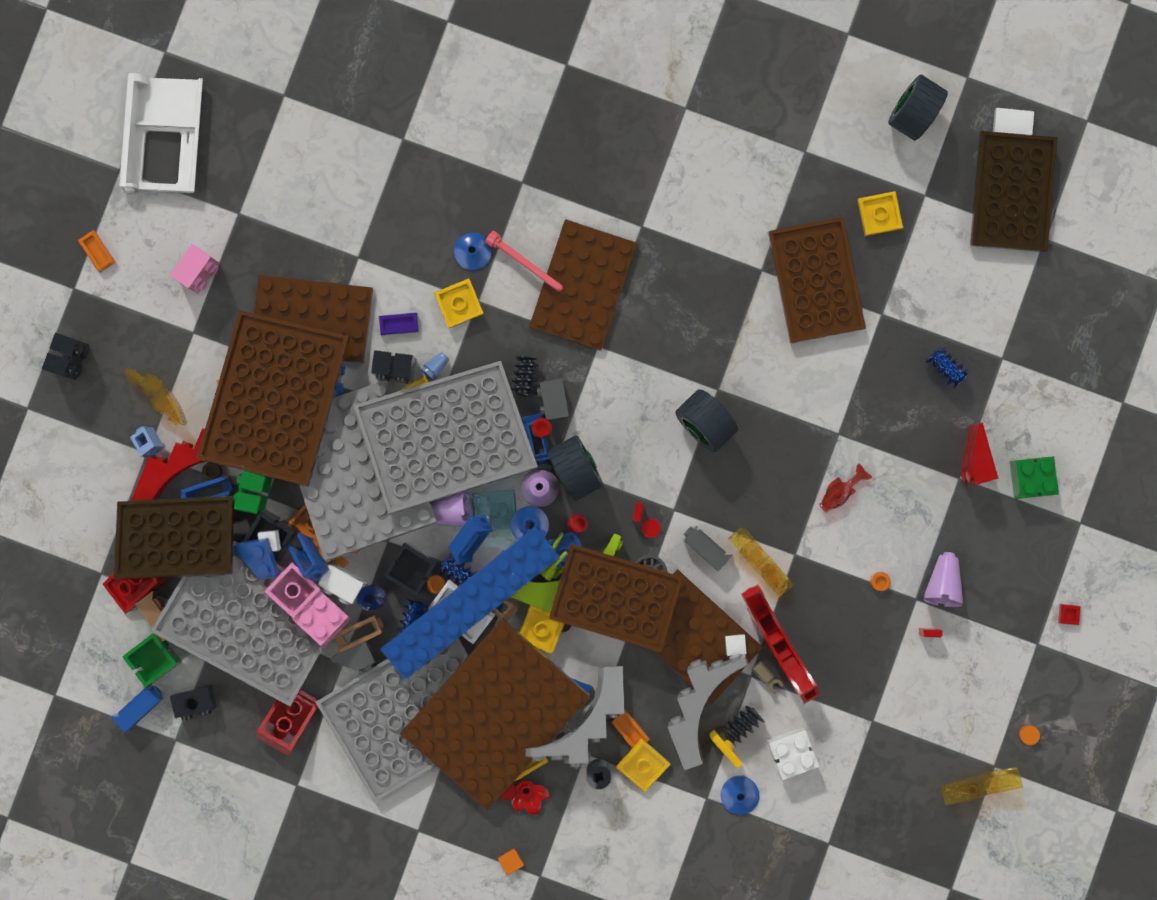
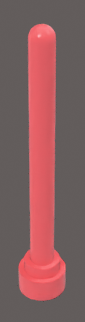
(495, 240)

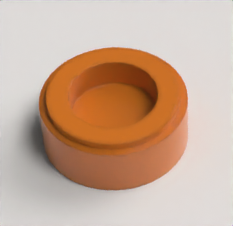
(880, 581)
(436, 583)
(1029, 734)

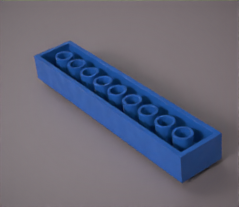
(470, 602)

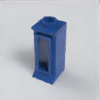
(543, 457)
(224, 480)
(470, 538)
(310, 566)
(138, 708)

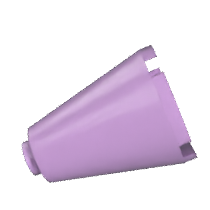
(547, 494)
(453, 509)
(945, 582)

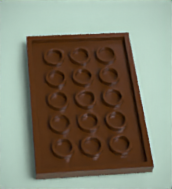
(592, 274)
(816, 280)
(319, 305)
(616, 598)
(699, 633)

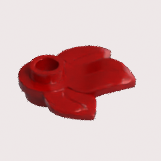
(531, 799)

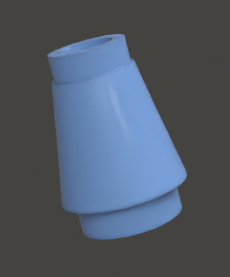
(435, 366)

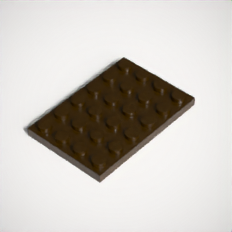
(1013, 191)
(174, 537)

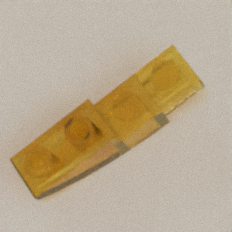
(163, 398)
(760, 561)
(980, 785)

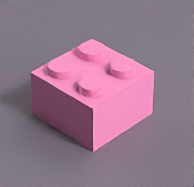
(195, 269)
(292, 590)
(321, 619)

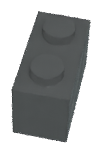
(553, 400)

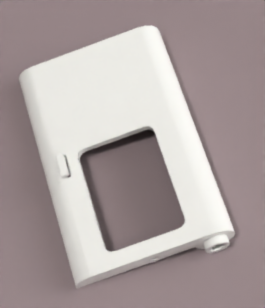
(160, 107)

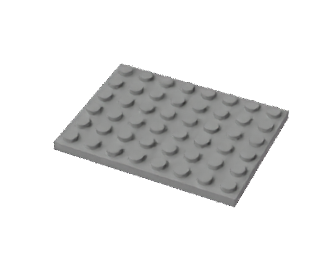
(445, 437)
(344, 490)
(241, 630)
(376, 708)

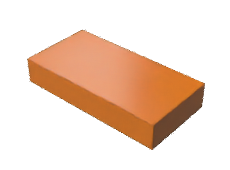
(96, 251)
(629, 729)

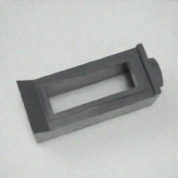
(706, 547)

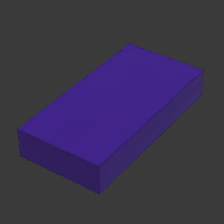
(398, 324)

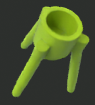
(551, 571)

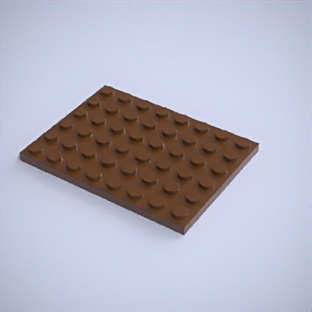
(273, 398)
(492, 711)

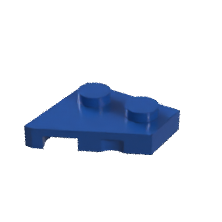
(258, 557)

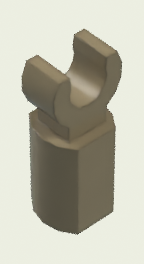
(766, 676)

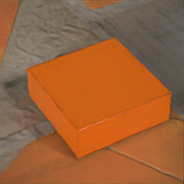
(510, 861)

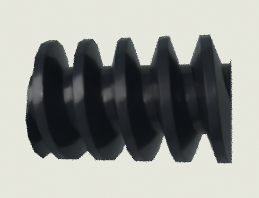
(524, 376)
(742, 725)
(599, 781)

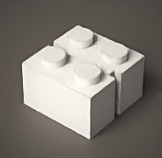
(342, 583)
(793, 753)

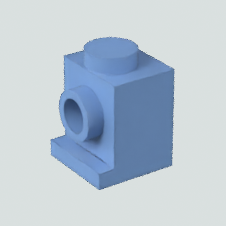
(147, 441)

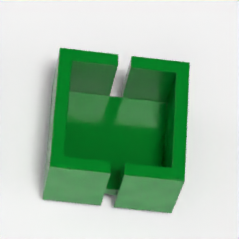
(1034, 477)
(251, 502)
(153, 658)

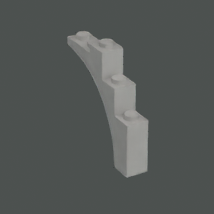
(704, 680)
(606, 703)

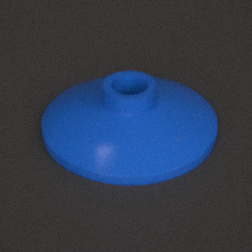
(475, 260)
(529, 514)
(735, 786)

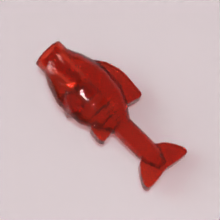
(839, 492)

